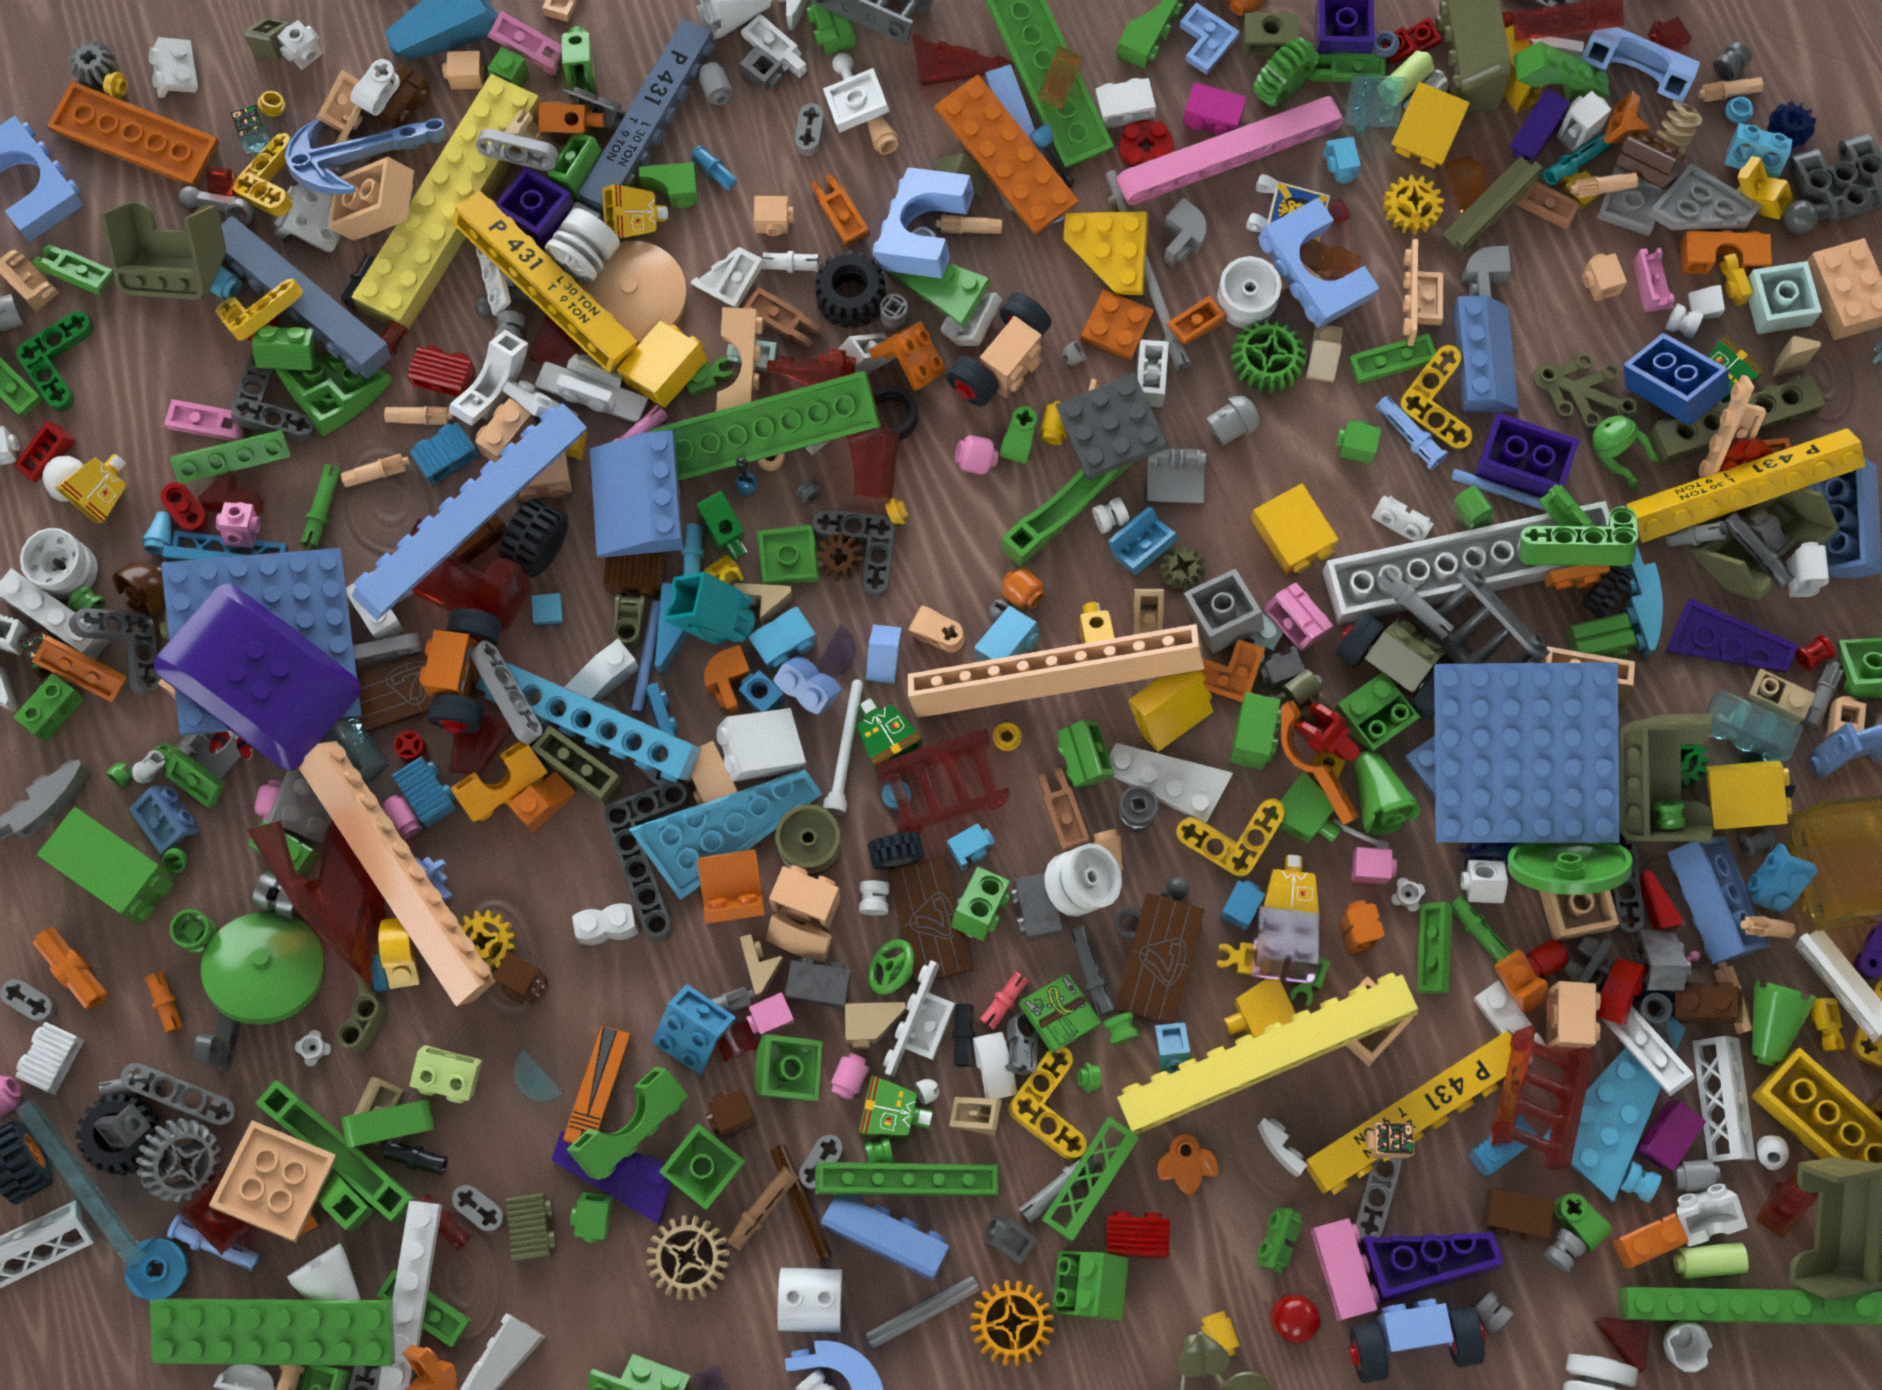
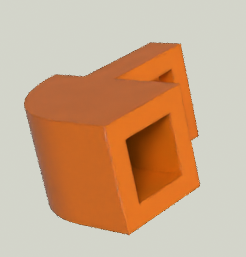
(724, 671)
(431, 1372)

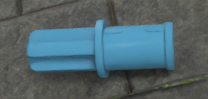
(713, 167)

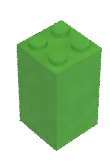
(107, 866)

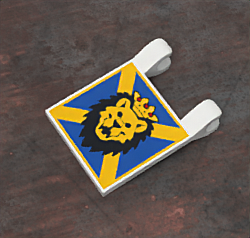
(1285, 200)

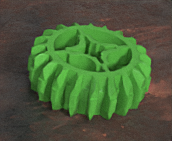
(1285, 72)
(1274, 334)

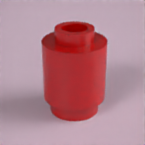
(1548, 958)

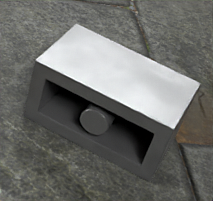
(1038, 914)
(1664, 959)
(818, 983)

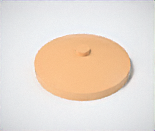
(640, 288)

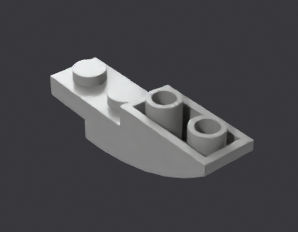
(47, 799)

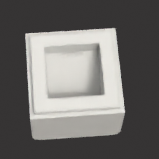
(1707, 301)

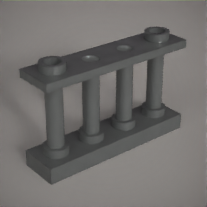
(877, 17)
(1455, 642)

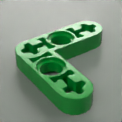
(43, 359)

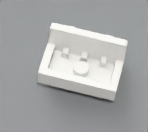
(173, 66)
(977, 325)

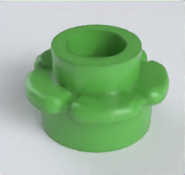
(1089, 1077)

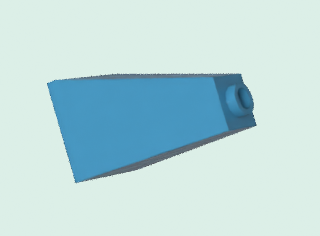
(440, 26)

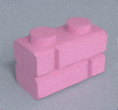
(1298, 617)

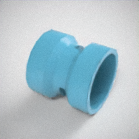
(1641, 1182)

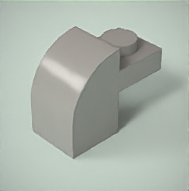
(1188, 228)
(1487, 267)

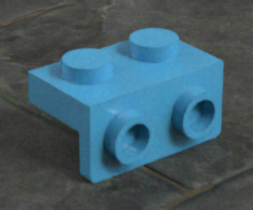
(1141, 541)
(1780, 880)

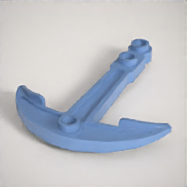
(307, 163)

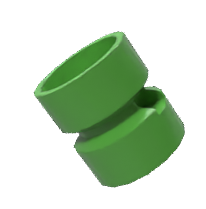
(189, 927)

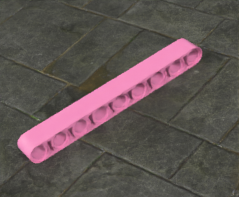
(1229, 150)

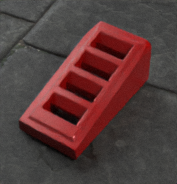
(44, 437)
(1658, 905)

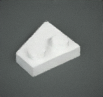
(731, 277)
(529, 398)

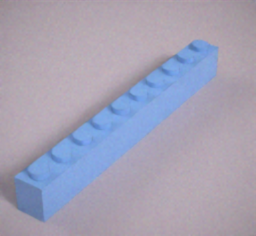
(467, 512)

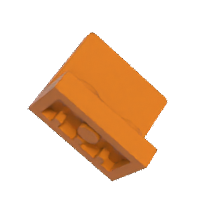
(914, 353)
(730, 886)

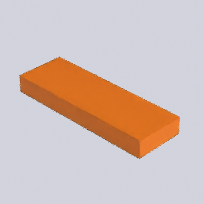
(79, 668)

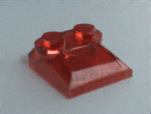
(215, 1226)

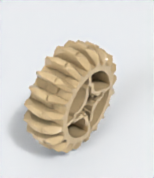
(680, 1270)

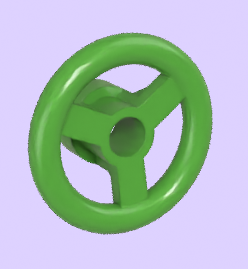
(896, 970)

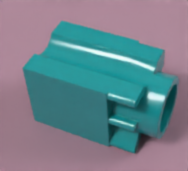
(710, 609)

